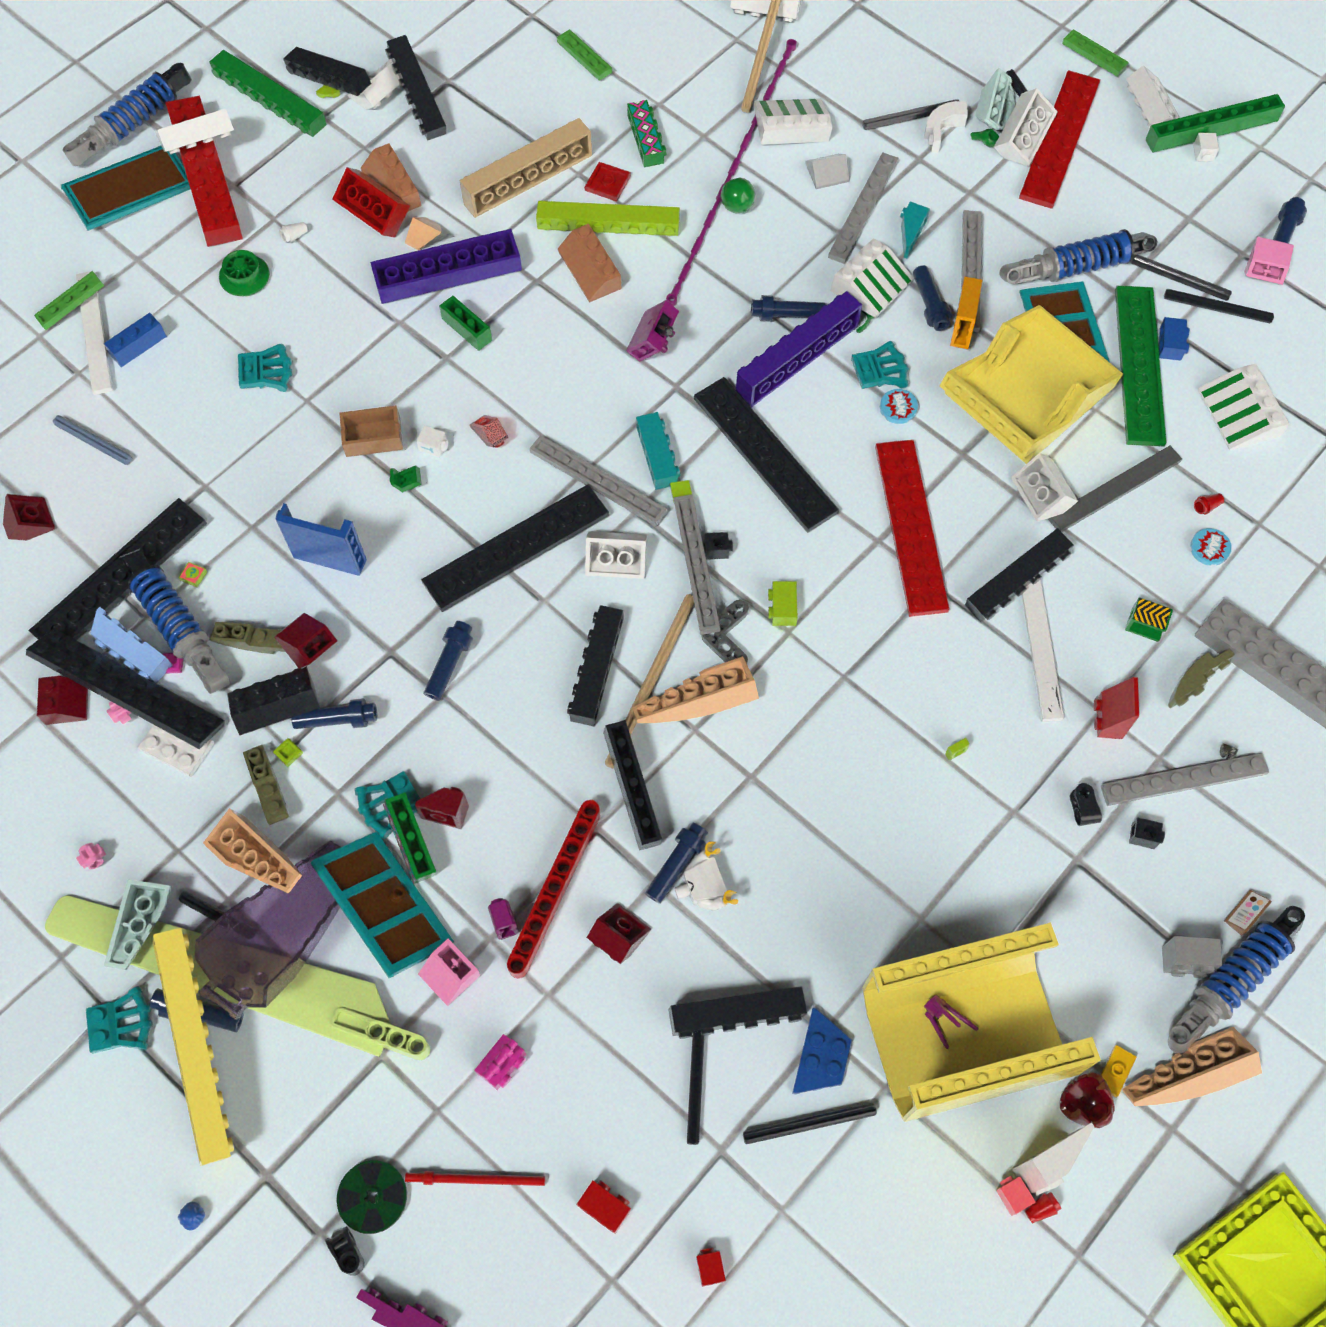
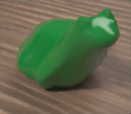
(988, 137)

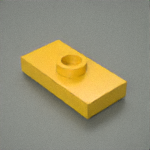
(1117, 1069)

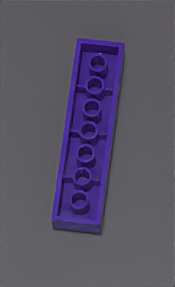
(446, 266)
(798, 348)

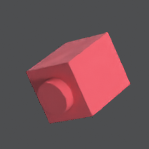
(1015, 1195)

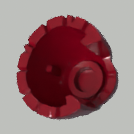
(1088, 1101)

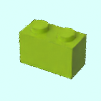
(783, 603)

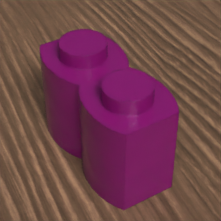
(502, 918)

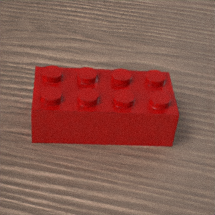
(371, 202)

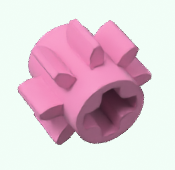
(118, 713)
(91, 856)

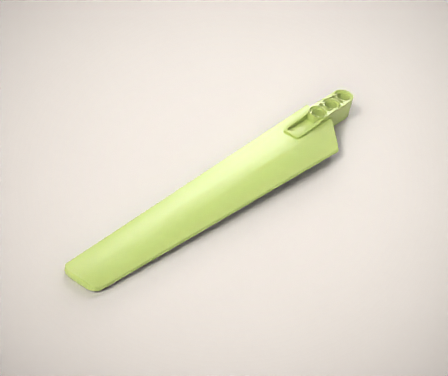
(314, 1000)

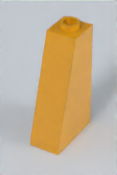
(966, 312)

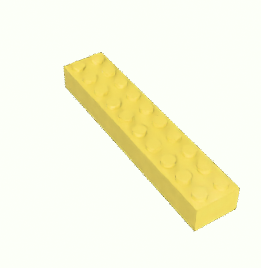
(191, 1047)

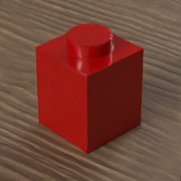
(710, 1267)

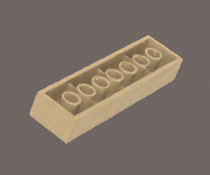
(526, 167)

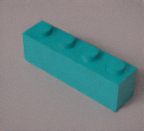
(656, 450)

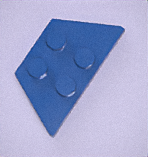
(822, 1055)

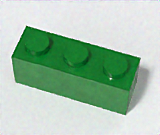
(465, 323)

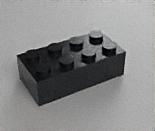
(272, 700)

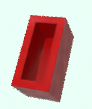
(603, 1206)

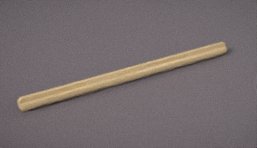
(760, 56)
(659, 663)

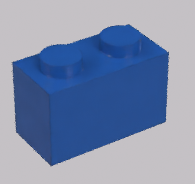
(1173, 338)

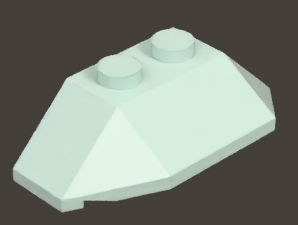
(996, 101)

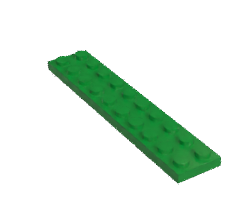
(1140, 366)

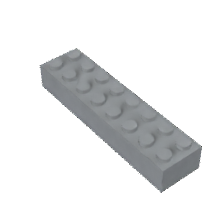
(1267, 659)

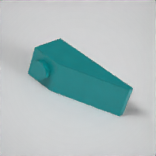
(913, 222)

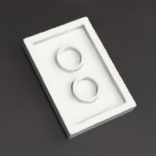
(174, 751)

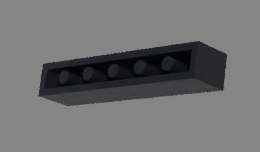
(327, 71)
(416, 87)
(1018, 575)
(596, 665)
(632, 785)
(737, 1011)

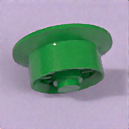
(243, 273)

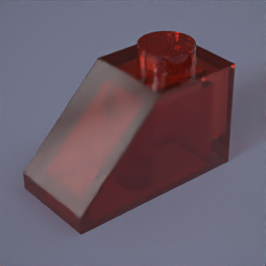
(489, 431)

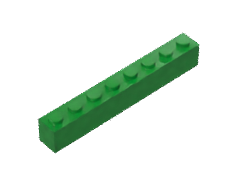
(268, 93)
(1218, 121)

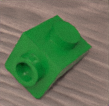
(405, 479)

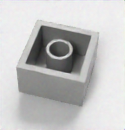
(1191, 956)

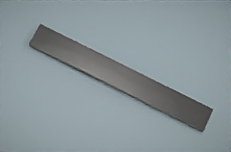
(1117, 488)

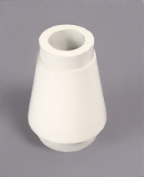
(292, 231)

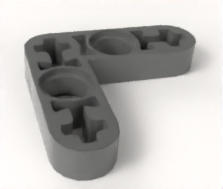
(727, 613)

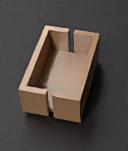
(371, 431)

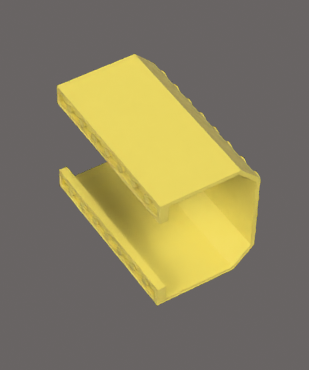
(999, 993)

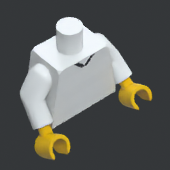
(705, 882)

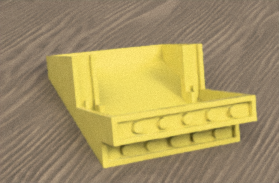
(1031, 382)

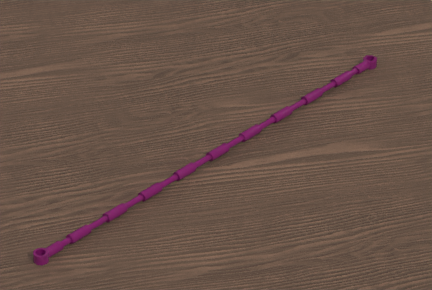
(790, 46)

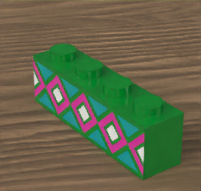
(646, 133)
(409, 838)

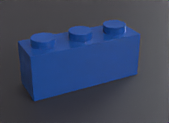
(135, 340)

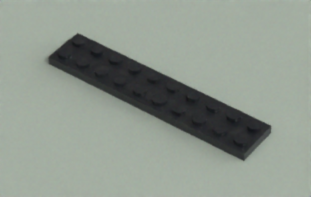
(766, 454)
(514, 547)
(109, 582)
(125, 688)

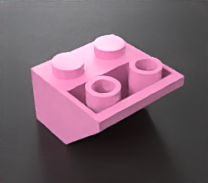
(1269, 260)
(448, 972)

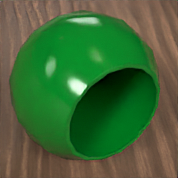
(738, 195)

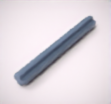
(92, 440)

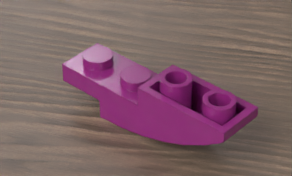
(390, 1315)

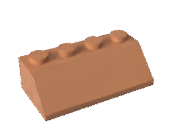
(389, 172)
(590, 263)

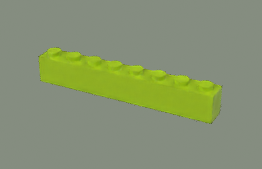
(608, 218)

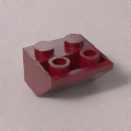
(305, 640)

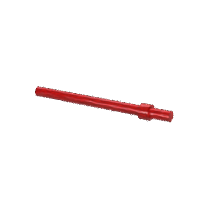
(431, 1177)

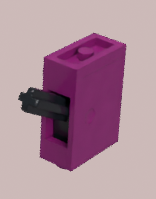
(653, 331)

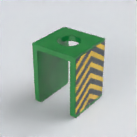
(1148, 619)

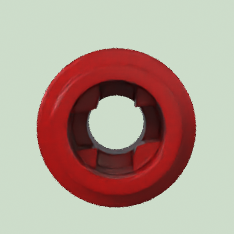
(1208, 503)
(1043, 1208)

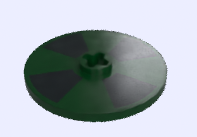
(388, 1205)

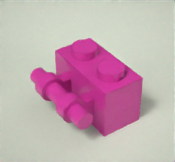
(501, 1062)

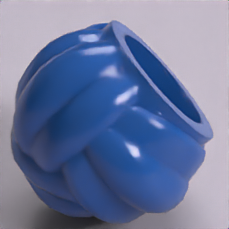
(191, 1216)

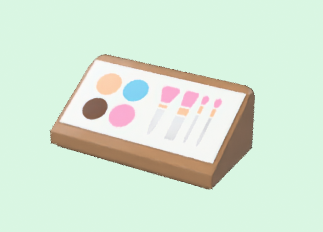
(1247, 912)

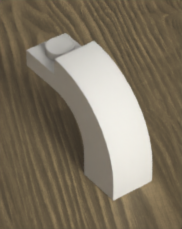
(946, 115)

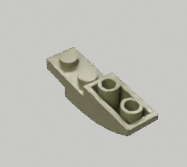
(246, 637)
(1197, 676)
(266, 784)

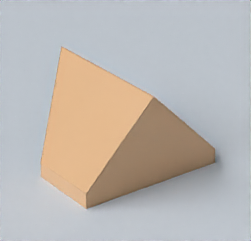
(421, 232)

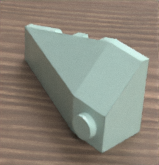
(137, 916)

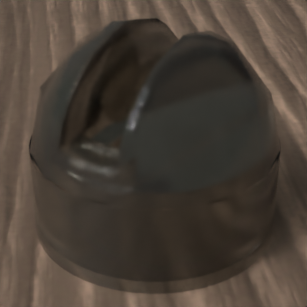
(1227, 751)

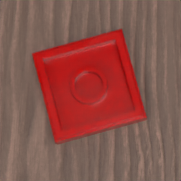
(607, 181)

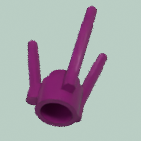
(938, 1008)

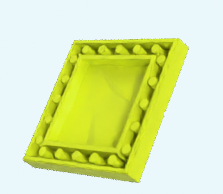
(1263, 1260)

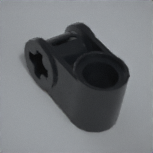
(1085, 809)
(343, 1248)

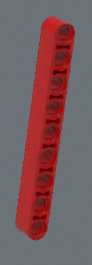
(548, 896)

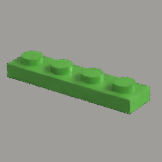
(1095, 52)
(584, 55)
(69, 300)

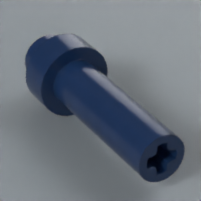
(1290, 215)
(767, 308)
(937, 311)
(457, 640)
(357, 714)
(689, 842)
(213, 1014)

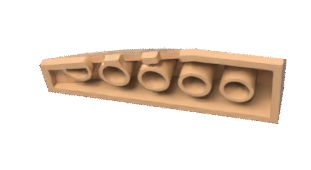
(711, 692)
(250, 851)
(1201, 1070)

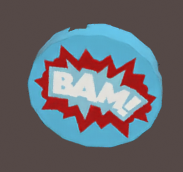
(898, 406)
(1210, 546)

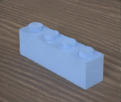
(128, 647)

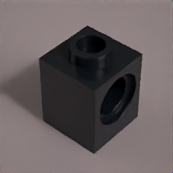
(714, 552)
(1138, 837)

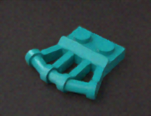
(869, 369)
(252, 372)
(392, 787)
(104, 1024)

